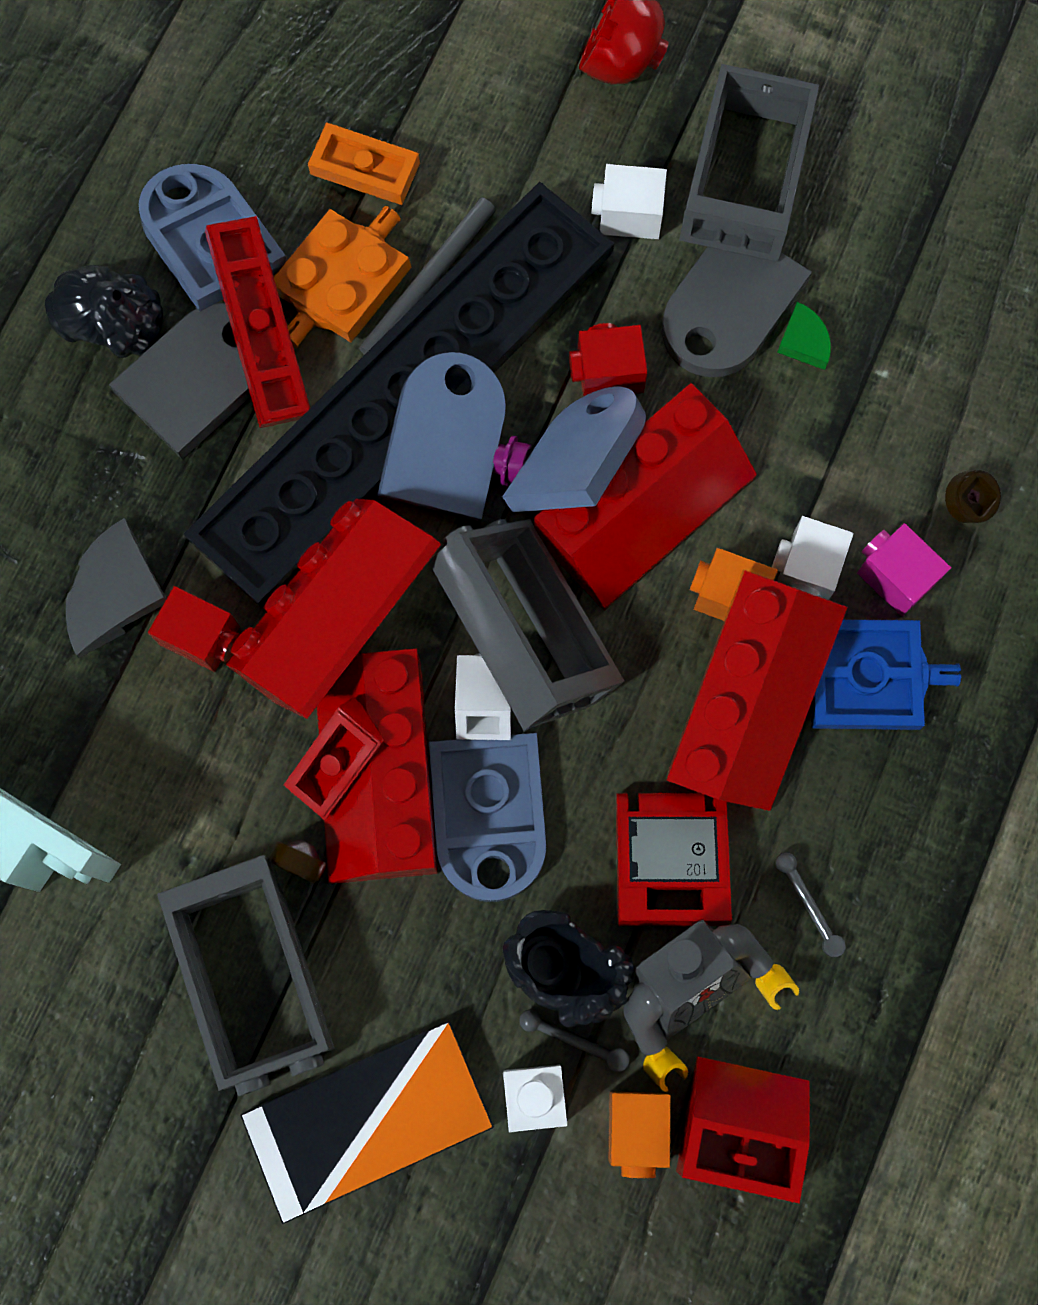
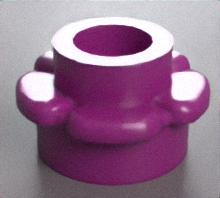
(510, 459)

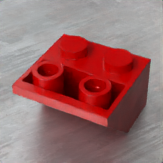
(746, 1130)

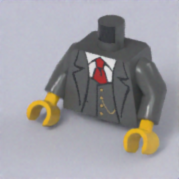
(689, 980)

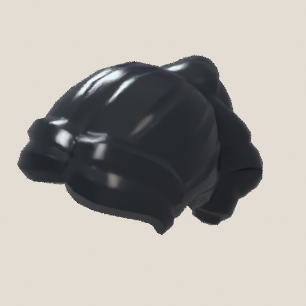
(105, 309)
(567, 968)

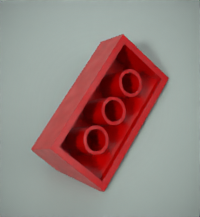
(664, 490)
(331, 605)
(756, 692)
(387, 814)

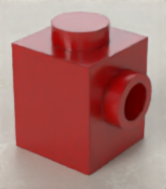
(609, 358)

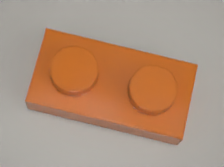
(364, 163)

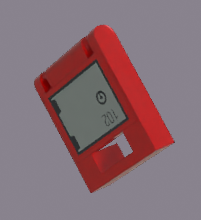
(672, 847)

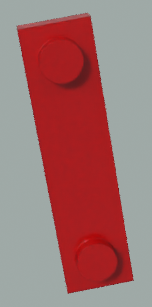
(257, 321)

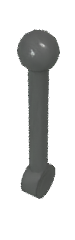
(832, 944)
(616, 1058)

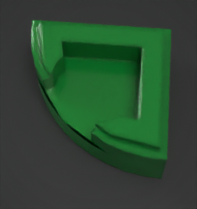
(806, 338)

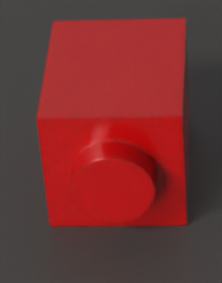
(195, 629)

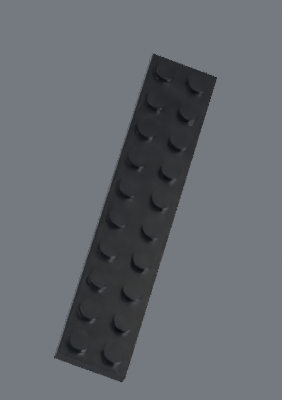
(342, 441)

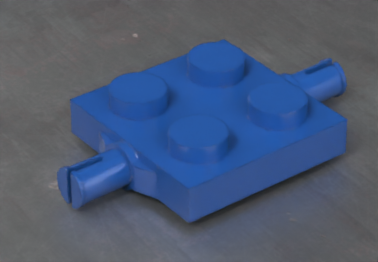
(877, 677)

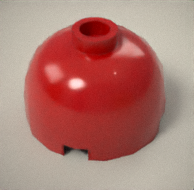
(625, 41)

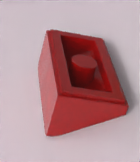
(335, 758)

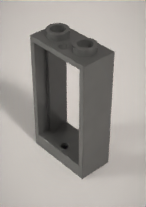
(739, 226)
(551, 607)
(211, 890)

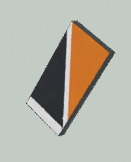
(366, 1121)

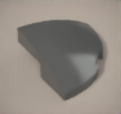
(110, 590)

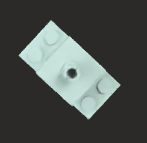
(37, 846)

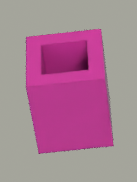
(901, 568)

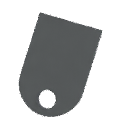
(732, 304)
(186, 380)

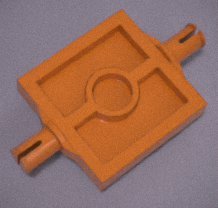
(341, 275)

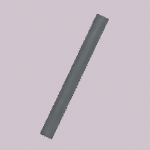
(434, 269)

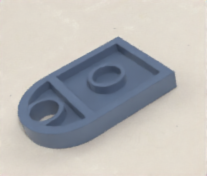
(179, 226)
(444, 440)
(578, 452)
(488, 809)

